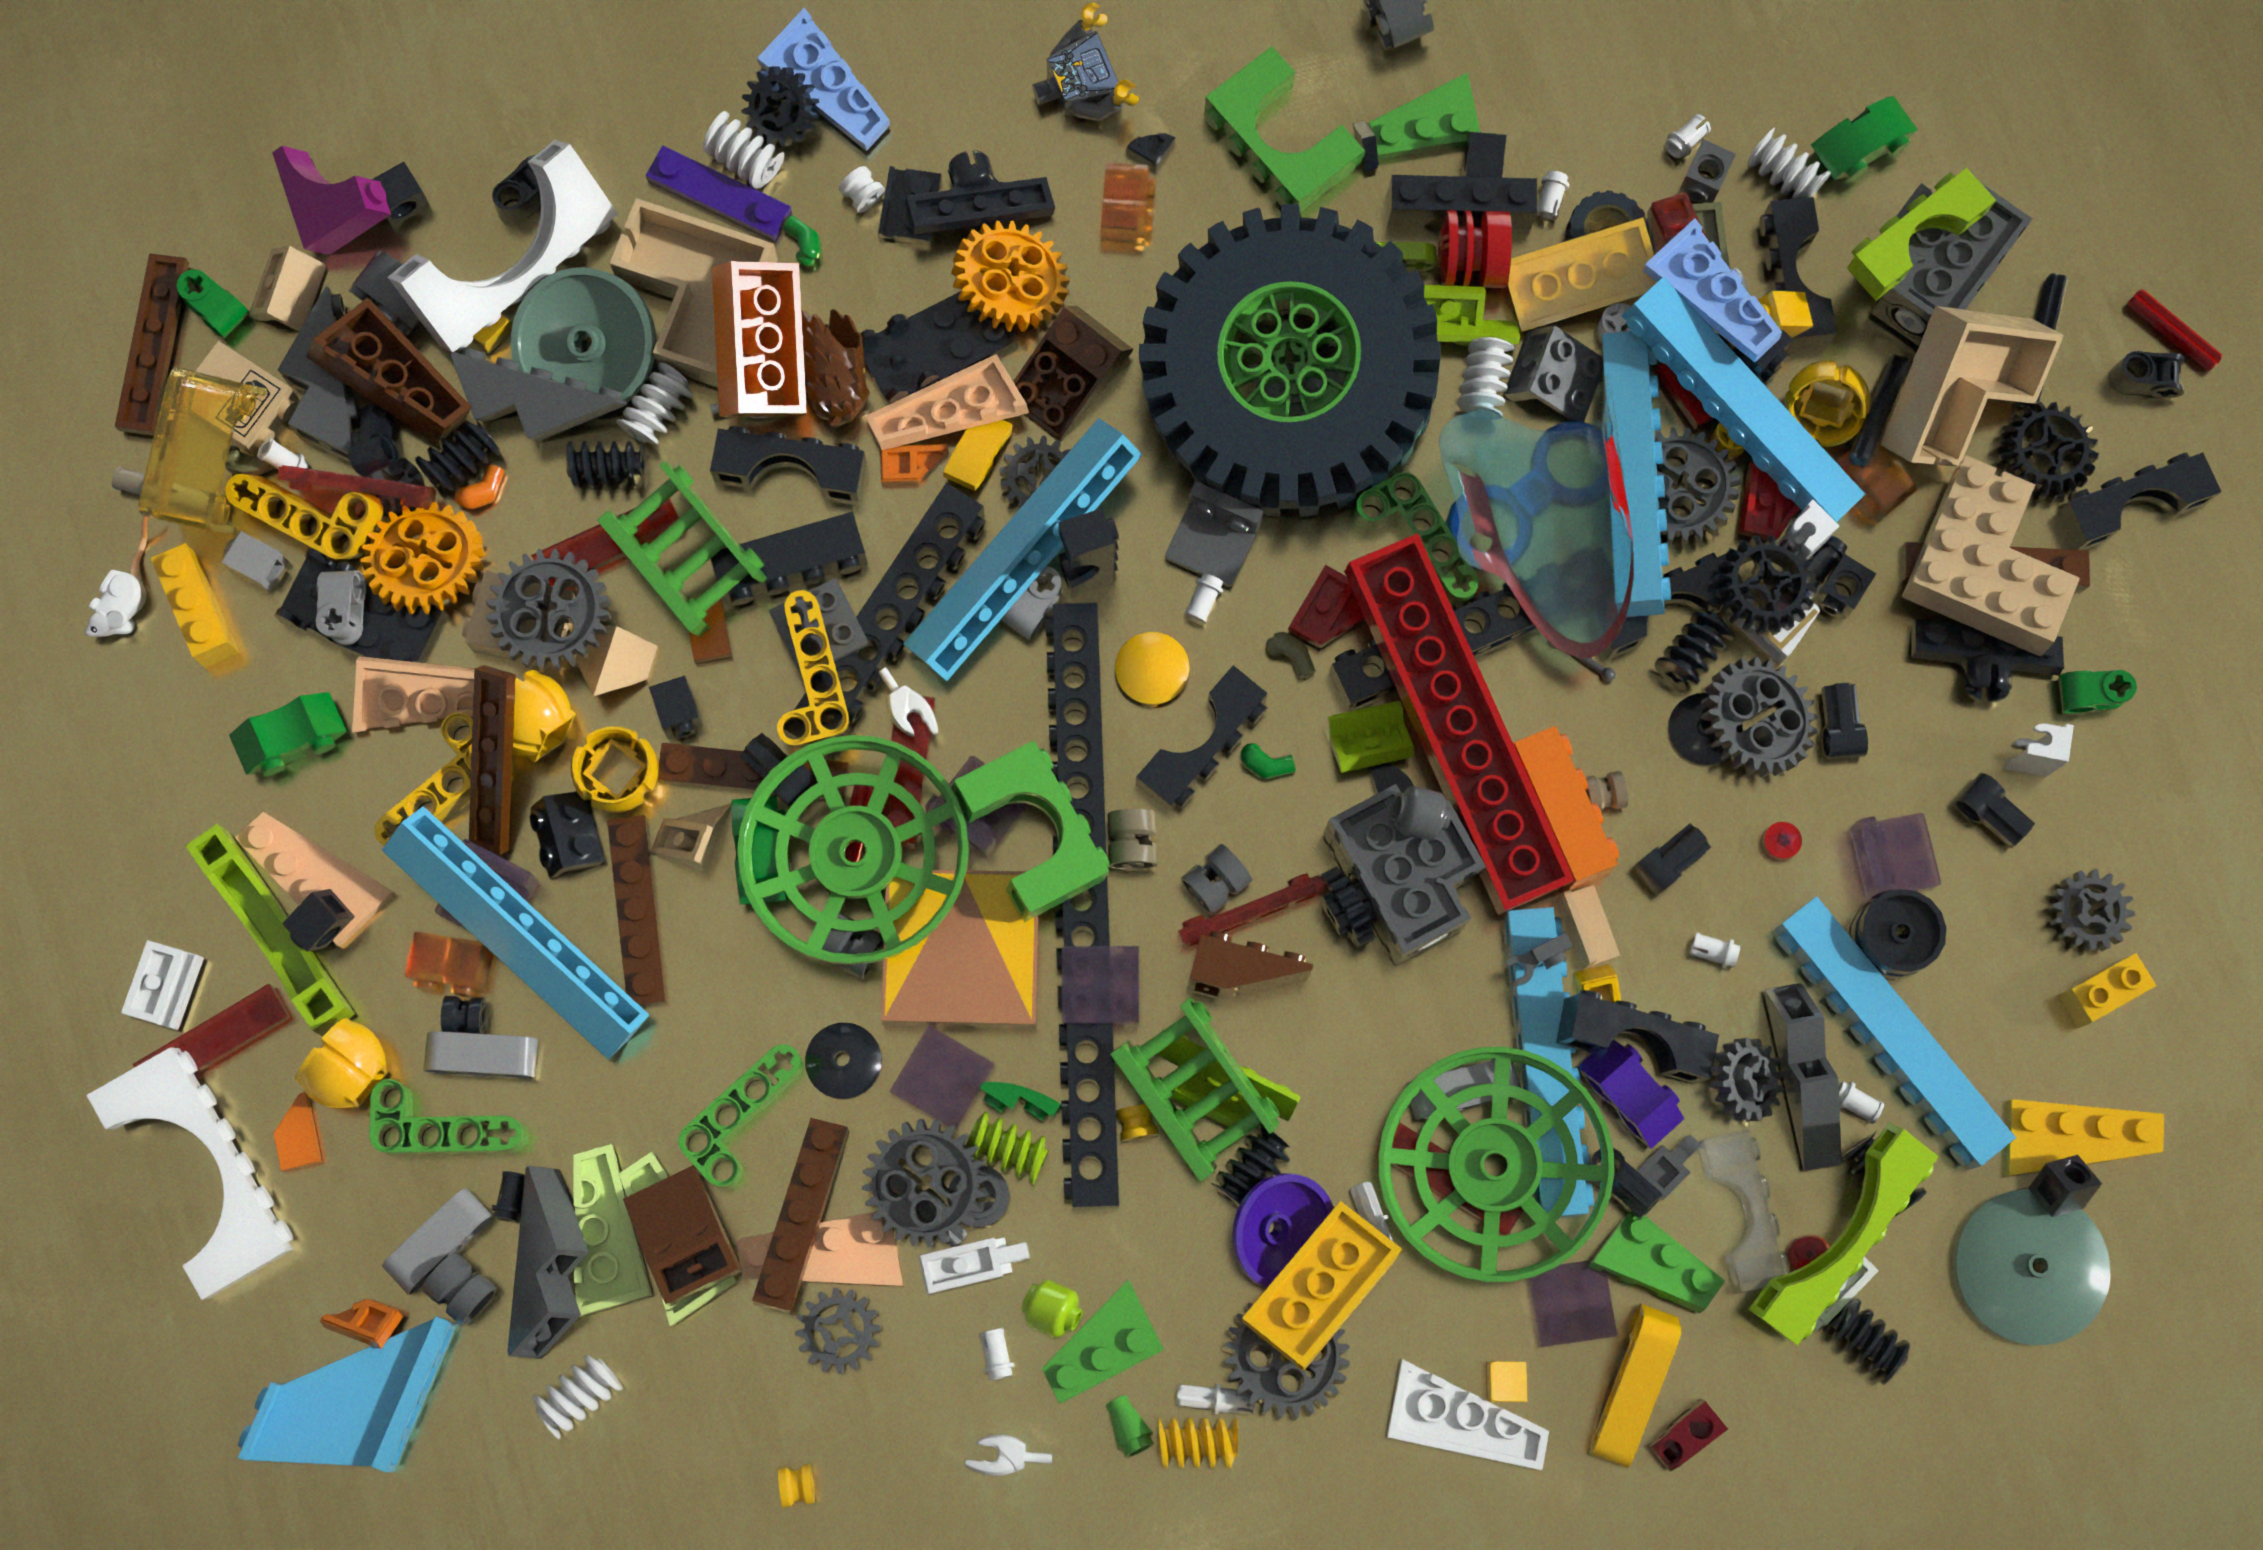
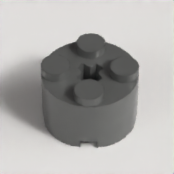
(1399, 20)
(375, 285)

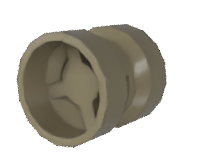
(1608, 791)

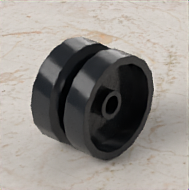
(1919, 928)

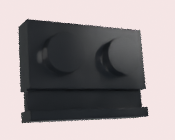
(894, 216)

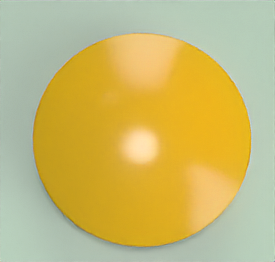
(1152, 668)

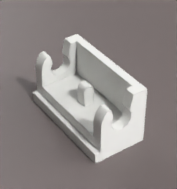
(1810, 530)
(2044, 755)

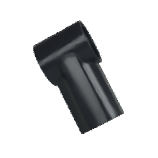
(375, 444)
(1843, 732)
(764, 755)
(1986, 803)
(1664, 864)
(1630, 1186)

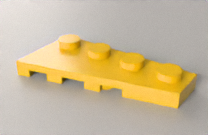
(2060, 1131)

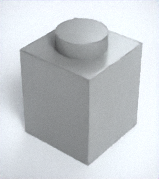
(254, 561)

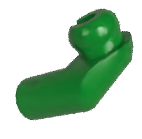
(807, 239)
(1263, 765)

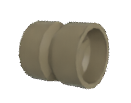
(1132, 839)

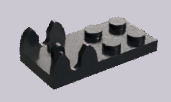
(930, 347)
(385, 631)

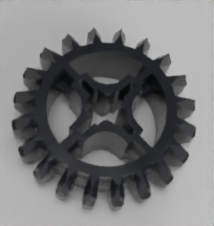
(2046, 425)
(1762, 556)

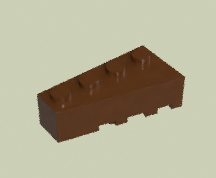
(389, 371)

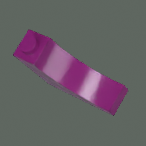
(328, 212)

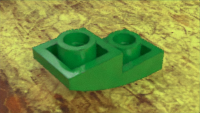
(1007, 1095)

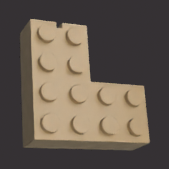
(675, 260)
(1956, 371)
(1975, 574)

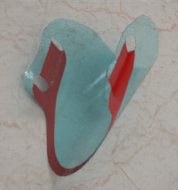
(1552, 519)

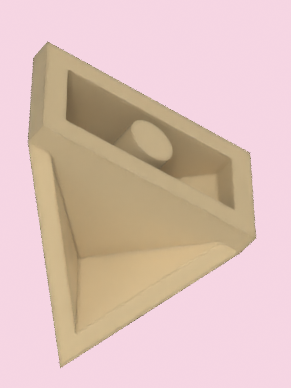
(617, 662)
(691, 837)

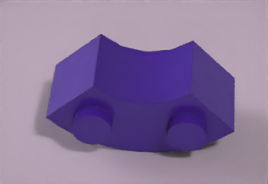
(1638, 1099)

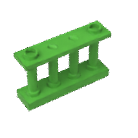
(670, 583)
(1179, 1123)

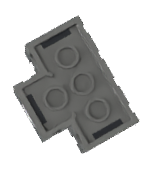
(1949, 267)
(1405, 876)

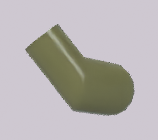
(244, 464)
(1295, 649)

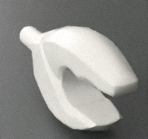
(905, 701)
(1010, 1458)

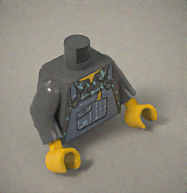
(1083, 73)

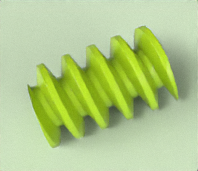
(1008, 1147)

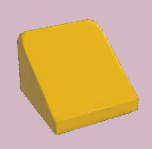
(490, 337)
(1601, 980)
(1506, 1381)

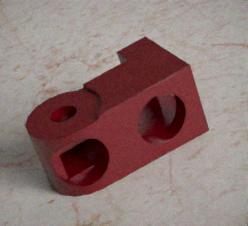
(1688, 1435)

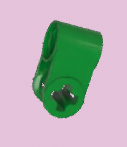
(214, 305)
(2090, 690)

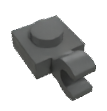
(1549, 954)
(1666, 1168)

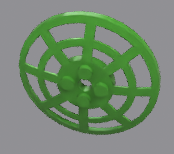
(836, 833)
(1499, 1137)

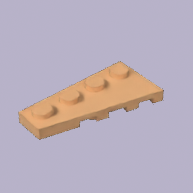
(408, 692)
(843, 1252)

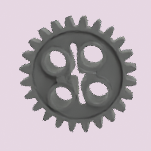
(1700, 462)
(582, 611)
(1778, 746)
(903, 1210)
(1265, 1383)

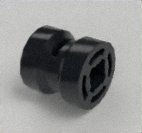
(463, 1015)

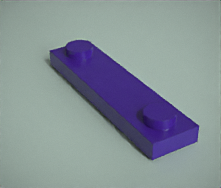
(718, 193)

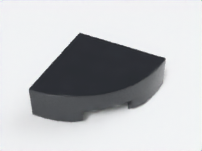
(1367, 140)
(1151, 148)
(1386, 775)

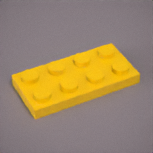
(1581, 274)
(1321, 1285)

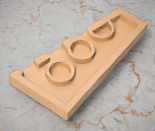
(955, 403)
(306, 868)

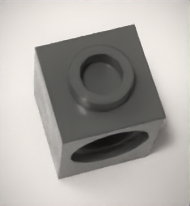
(1710, 159)

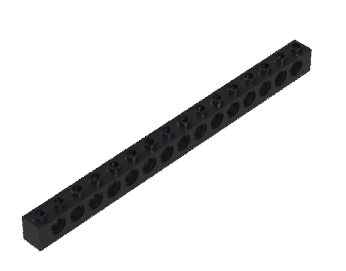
(1081, 622)

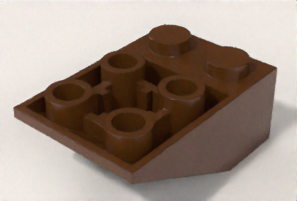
(1069, 370)
(1235, 970)
(681, 1236)

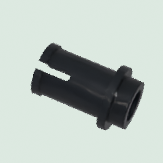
(1826, 558)
(509, 1197)

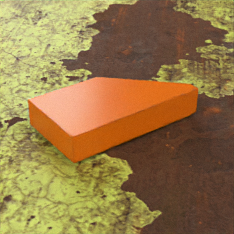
(910, 463)
(715, 642)
(297, 1136)
(365, 1322)

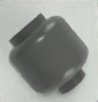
(1420, 813)

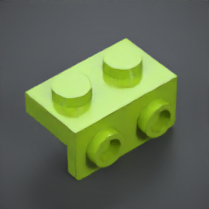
(1370, 736)

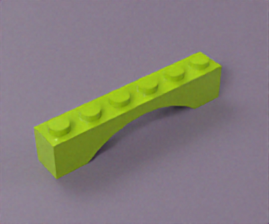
(262, 916)
(1892, 1172)

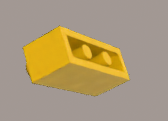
(194, 605)

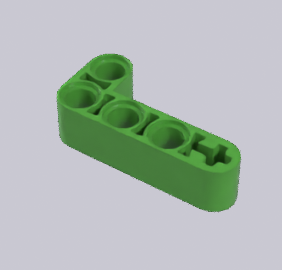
(1435, 538)
(746, 1111)
(448, 1128)

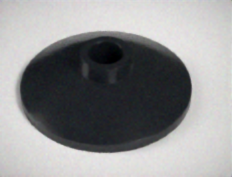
(1688, 735)
(846, 1080)

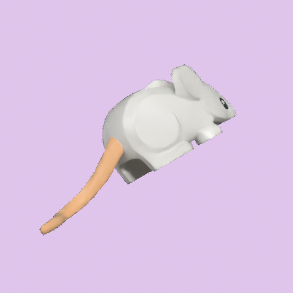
(120, 599)

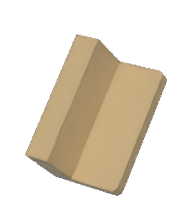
(287, 287)
(1588, 926)

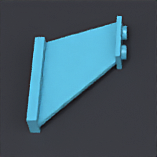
(352, 1408)

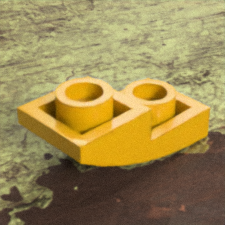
(976, 452)

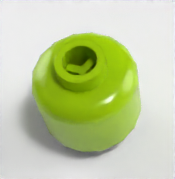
(1051, 1308)

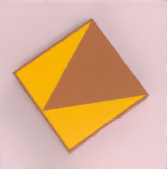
(969, 969)

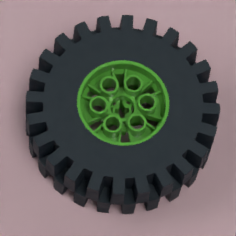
(1348, 430)

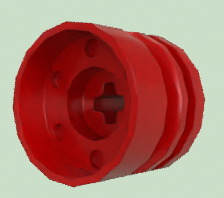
(1475, 248)

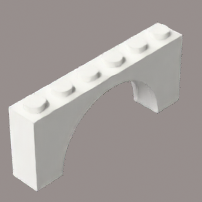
(570, 215)
(247, 1229)

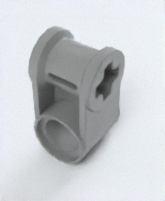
(340, 603)
(1032, 606)

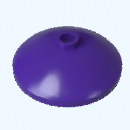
(1295, 1208)

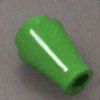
(1129, 1428)

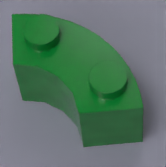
(1855, 143)
(287, 734)
(762, 848)

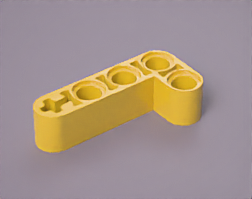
(299, 511)
(809, 667)
(435, 787)
(1637, 1385)

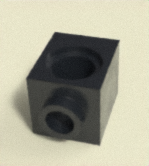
(1484, 154)
(402, 192)
(1855, 577)
(676, 707)
(318, 920)
(2065, 1185)

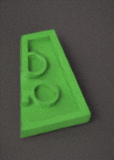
(1428, 122)
(1650, 1257)
(1105, 1346)

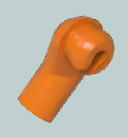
(481, 493)

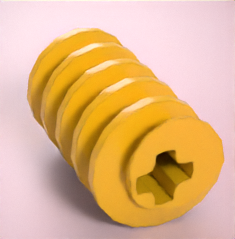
(1197, 1442)

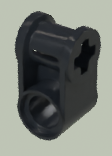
(518, 185)
(2156, 374)

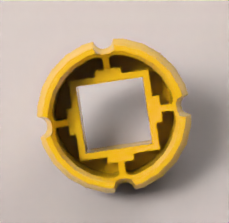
(1823, 422)
(540, 716)
(595, 755)
(344, 1067)

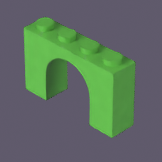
(1293, 176)
(1028, 778)

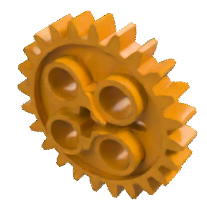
(1010, 276)
(423, 558)

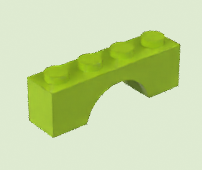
(1953, 207)

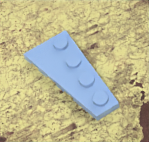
(839, 92)
(1714, 291)

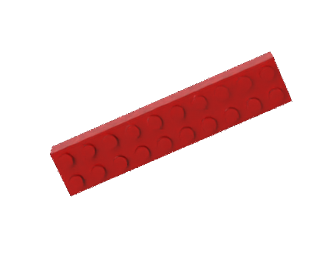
(1458, 722)

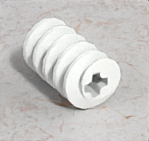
(740, 153)
(1786, 167)
(1484, 374)
(655, 404)
(575, 1394)

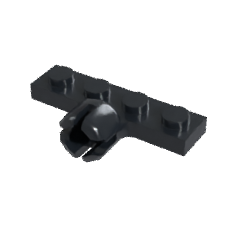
(978, 198)
(1982, 656)

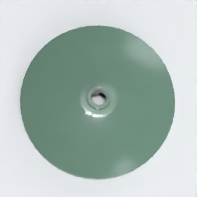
(581, 305)
(1998, 1278)

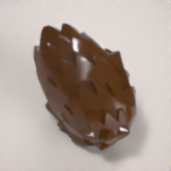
(833, 367)

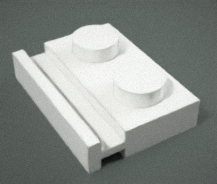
(162, 985)

